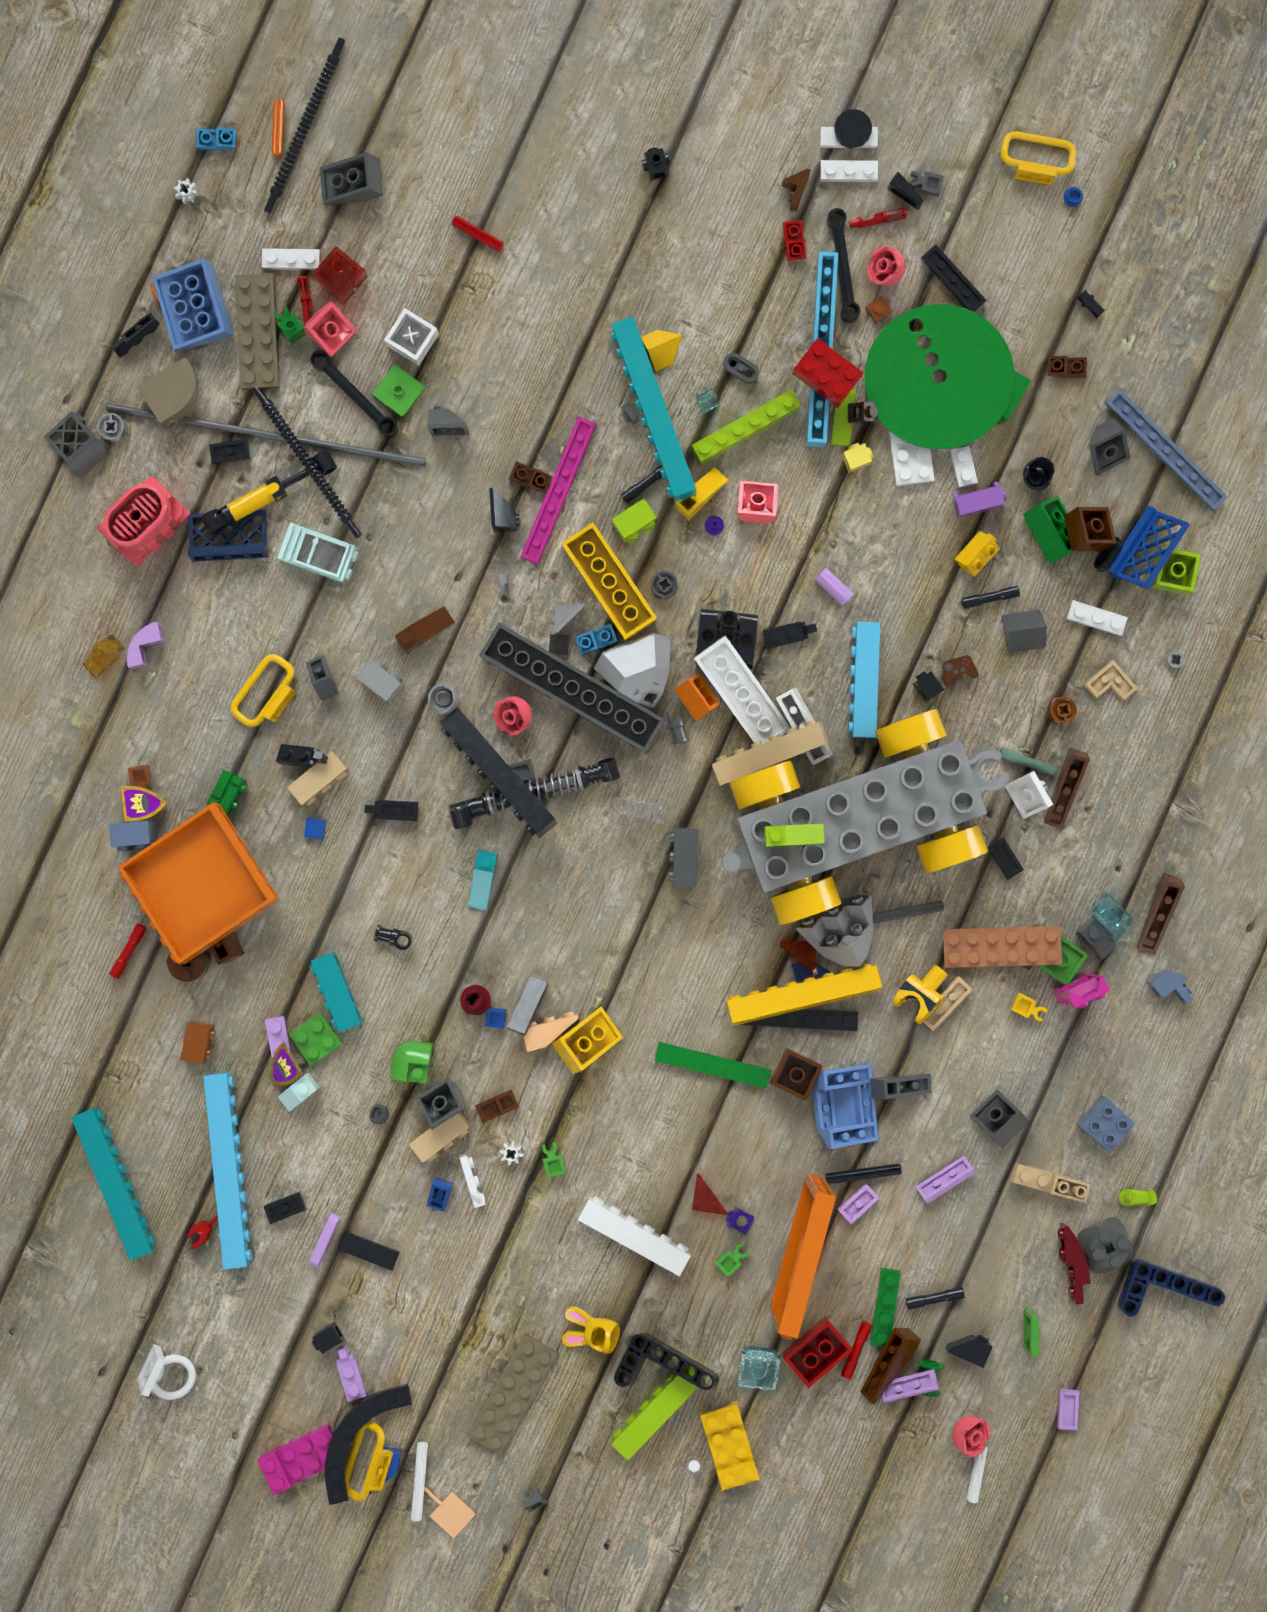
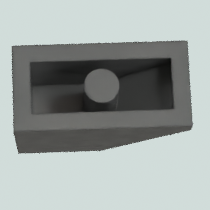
(322, 678)
(1096, 938)

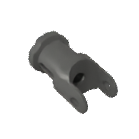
(678, 729)

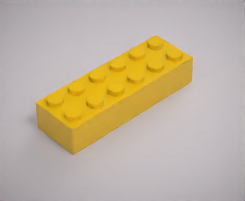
(609, 581)

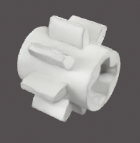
(183, 186)
(510, 1158)

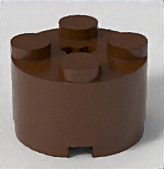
(185, 973)

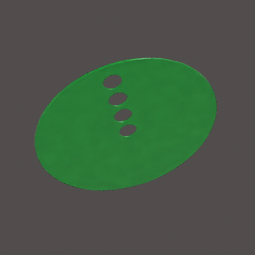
(946, 412)

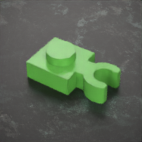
(553, 1163)
(729, 1261)

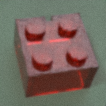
(339, 275)

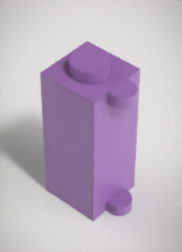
(979, 501)

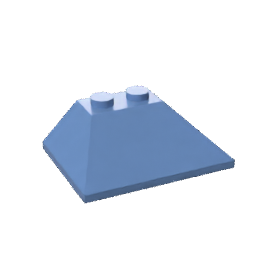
(845, 1107)

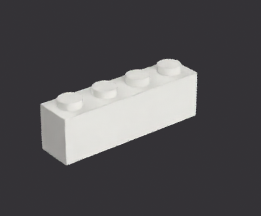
(797, 715)

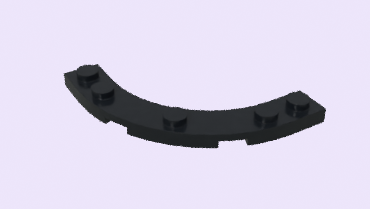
(347, 1429)

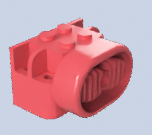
(159, 519)

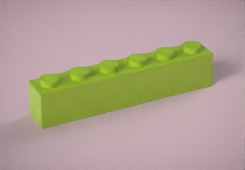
(746, 427)
(652, 1414)

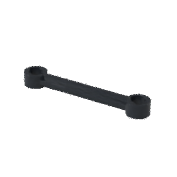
(843, 265)
(353, 393)

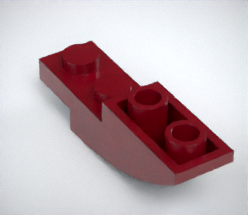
(1073, 1256)

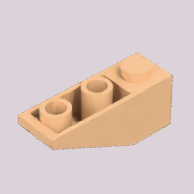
(544, 1033)

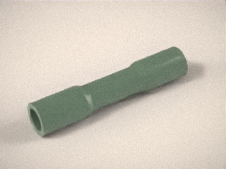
(1038, 765)

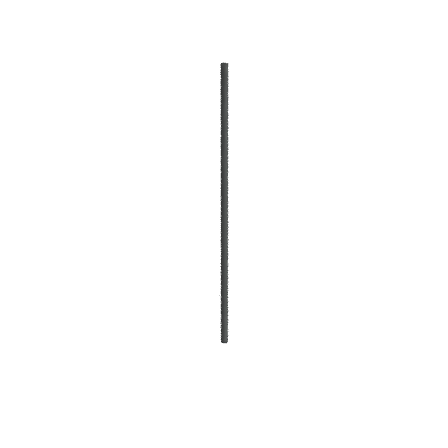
(273, 436)

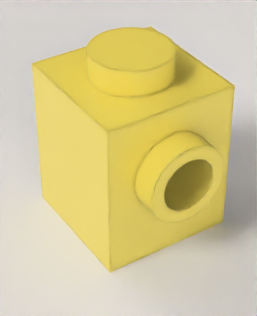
(857, 457)

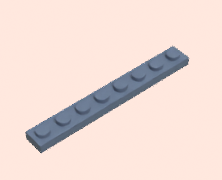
(1166, 450)

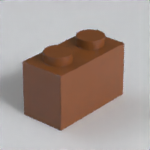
(197, 1042)

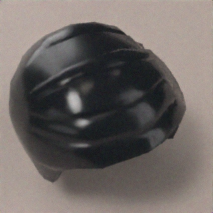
(1038, 473)

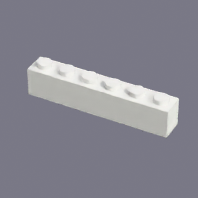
(634, 1236)

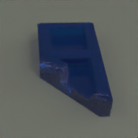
(802, 972)

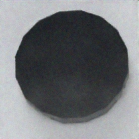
(853, 128)

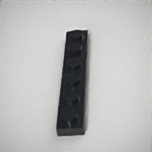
(812, 1020)

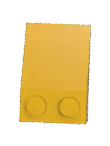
(587, 1040)

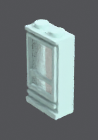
(318, 553)

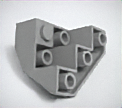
(638, 668)
(842, 931)

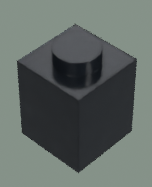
(928, 685)
(327, 1337)

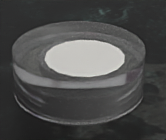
(693, 1467)

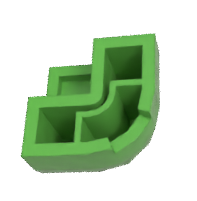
(411, 1062)

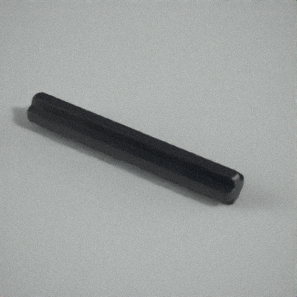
(863, 1173)

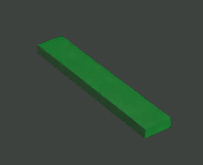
(712, 1065)

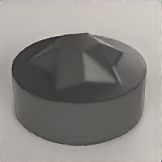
(379, 1114)

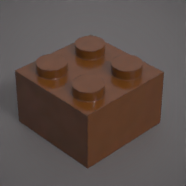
(1090, 529)
(796, 1074)

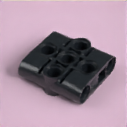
(747, 628)

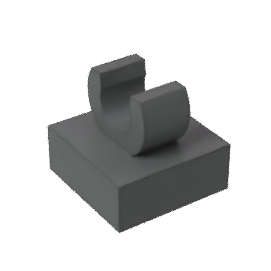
(535, 1501)

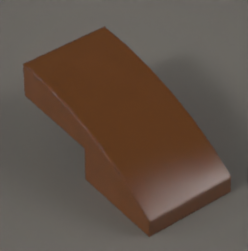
(496, 1106)

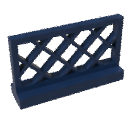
(225, 551)

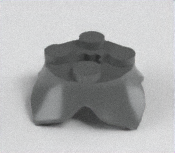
(1095, 1238)

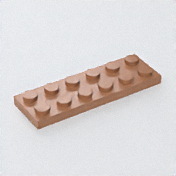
(1002, 946)

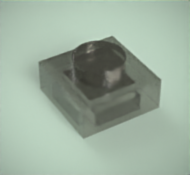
(559, 644)

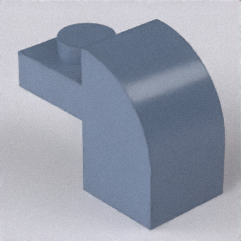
(1169, 981)

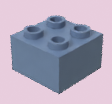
(132, 834)
(1105, 1123)

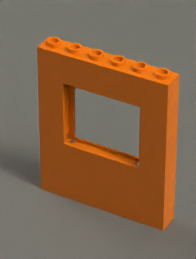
(802, 1255)

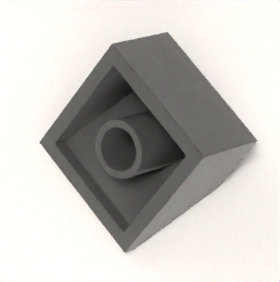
(441, 1102)
(999, 1118)

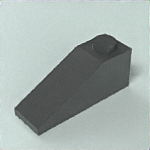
(900, 1086)

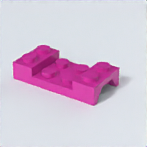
(1082, 991)
(296, 1459)

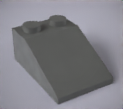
(351, 180)

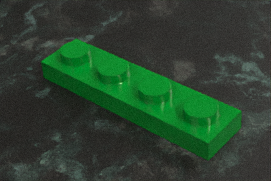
(885, 1306)

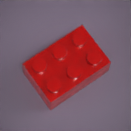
(827, 373)
(817, 1351)

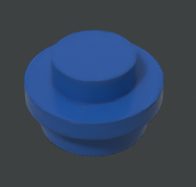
(1073, 197)

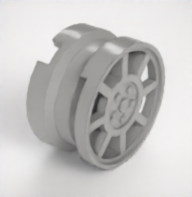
(112, 427)

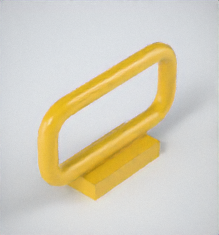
(1034, 171)
(278, 700)
(378, 1466)

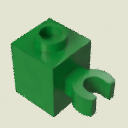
(290, 326)

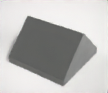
(1024, 630)

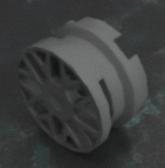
(664, 585)

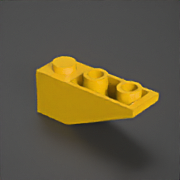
(705, 490)

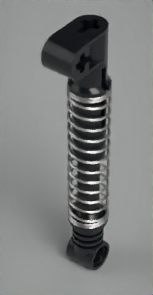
(489, 803)

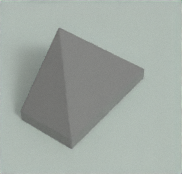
(565, 615)

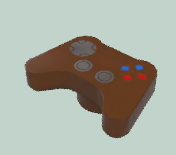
(957, 667)

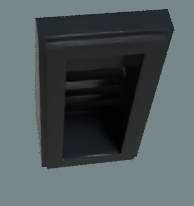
(904, 191)

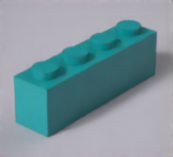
(336, 991)

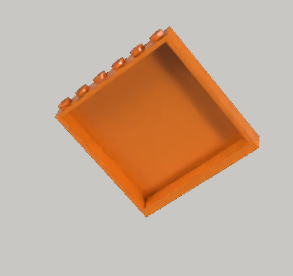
(198, 883)

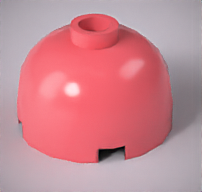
(886, 266)
(512, 715)
(970, 1434)

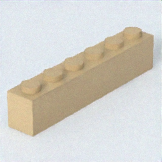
(770, 753)

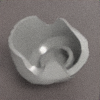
(443, 699)

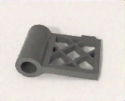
(89, 452)

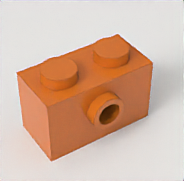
(697, 696)

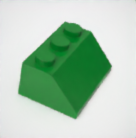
(1050, 528)

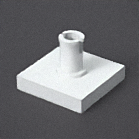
(1029, 794)

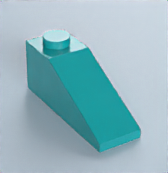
(482, 880)

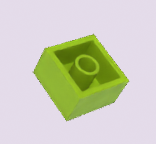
(634, 522)
(1178, 573)

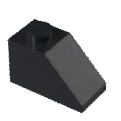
(971, 1349)

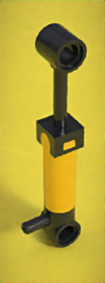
(273, 490)

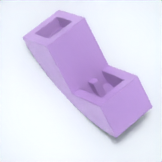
(147, 636)

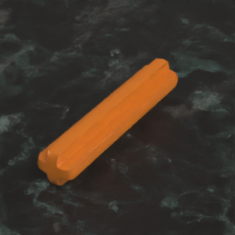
(278, 128)

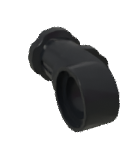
(392, 936)

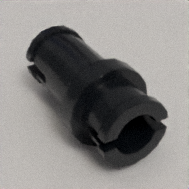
(1090, 303)

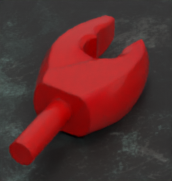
(204, 1230)

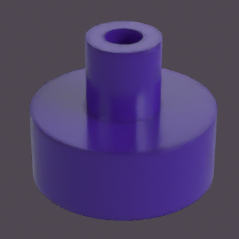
(711, 529)

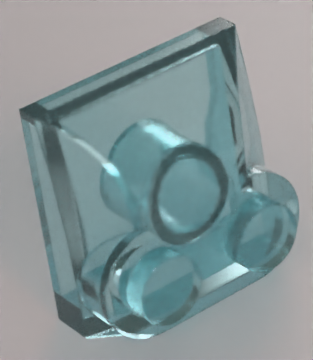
(1110, 915)
(759, 1368)

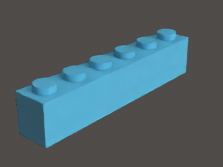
(865, 680)

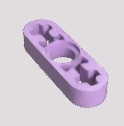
(324, 1240)

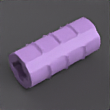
(834, 586)

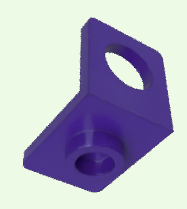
(733, 1215)

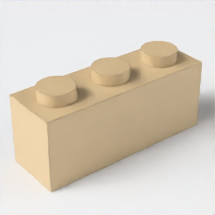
(318, 779)
(431, 1141)

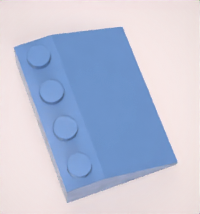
(193, 305)

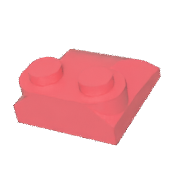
(329, 328)
(757, 502)

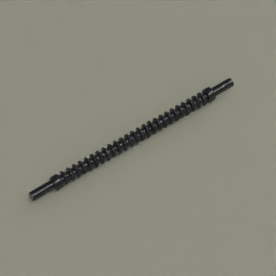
(333, 61)
(345, 517)

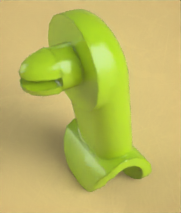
(1132, 1197)

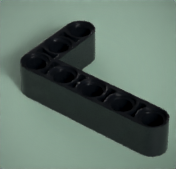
(664, 1360)

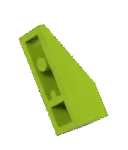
(794, 835)

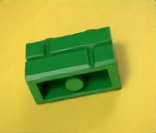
(227, 791)

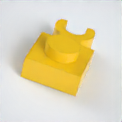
(1025, 1006)

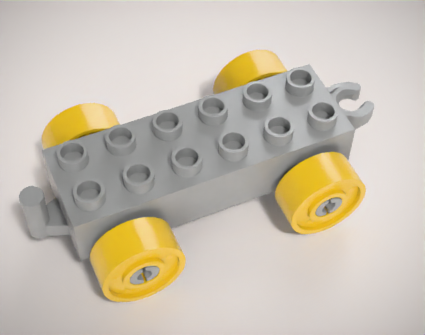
(864, 815)

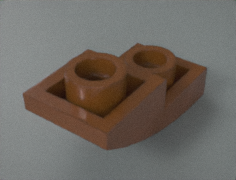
(1067, 367)
(530, 477)

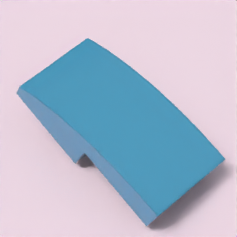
(215, 139)
(597, 639)

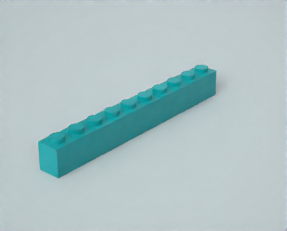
(653, 408)

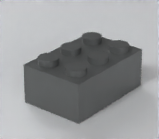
(683, 857)

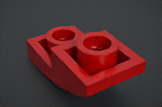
(794, 240)

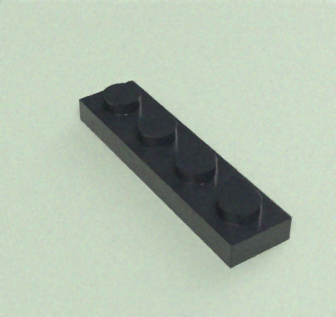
(953, 279)

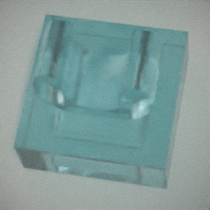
(706, 400)

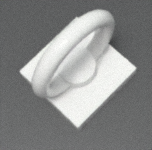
(154, 1369)

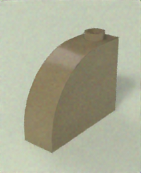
(171, 392)

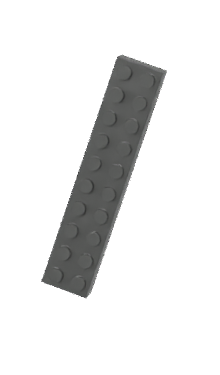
(571, 688)

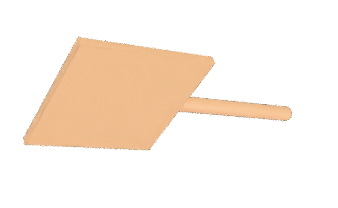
(451, 1513)

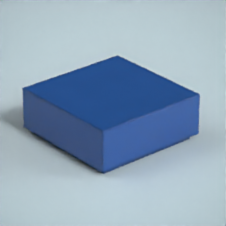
(315, 828)
(495, 1018)

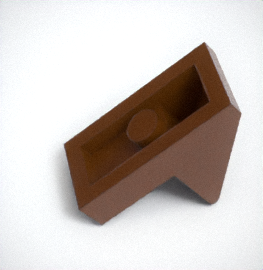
(797, 183)

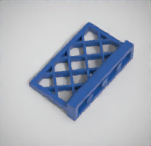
(1137, 542)

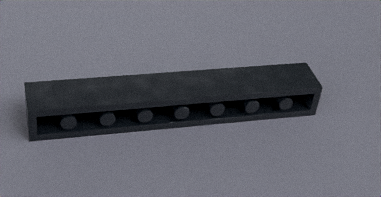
(498, 772)

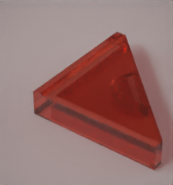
(802, 952)
(705, 1200)

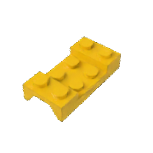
(729, 1446)

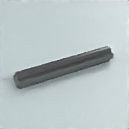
(908, 911)

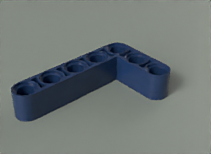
(1167, 1281)

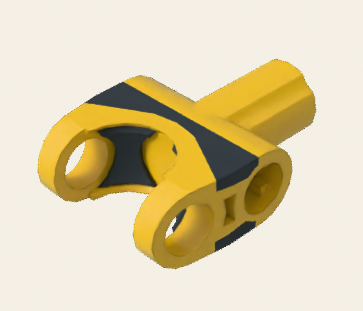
(923, 991)

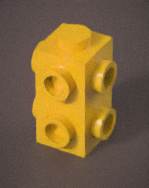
(977, 553)

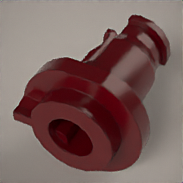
(483, 1002)

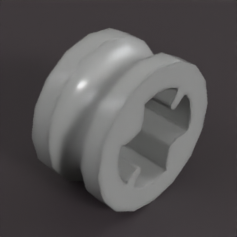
(1181, 660)

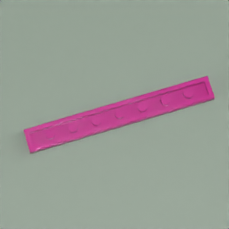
(558, 490)

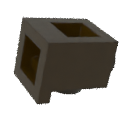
(867, 412)

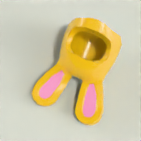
(599, 1333)

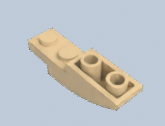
(1050, 1182)

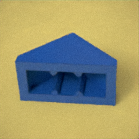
(439, 1194)

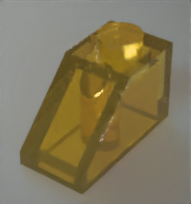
(103, 655)

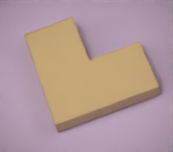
(1110, 677)

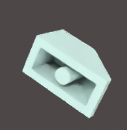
(298, 1092)

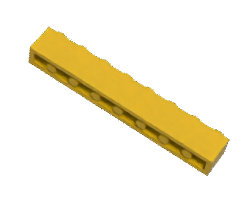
(803, 995)

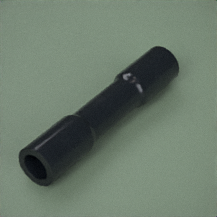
(637, 489)
(1002, 594)
(923, 1300)

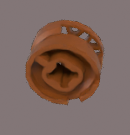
(1062, 710)

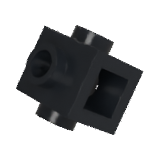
(656, 163)

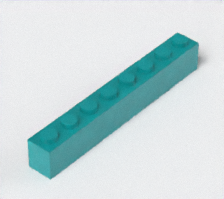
(113, 1183)

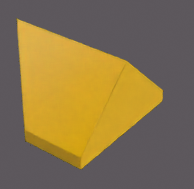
(661, 348)

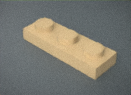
(953, 996)

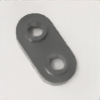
(741, 368)

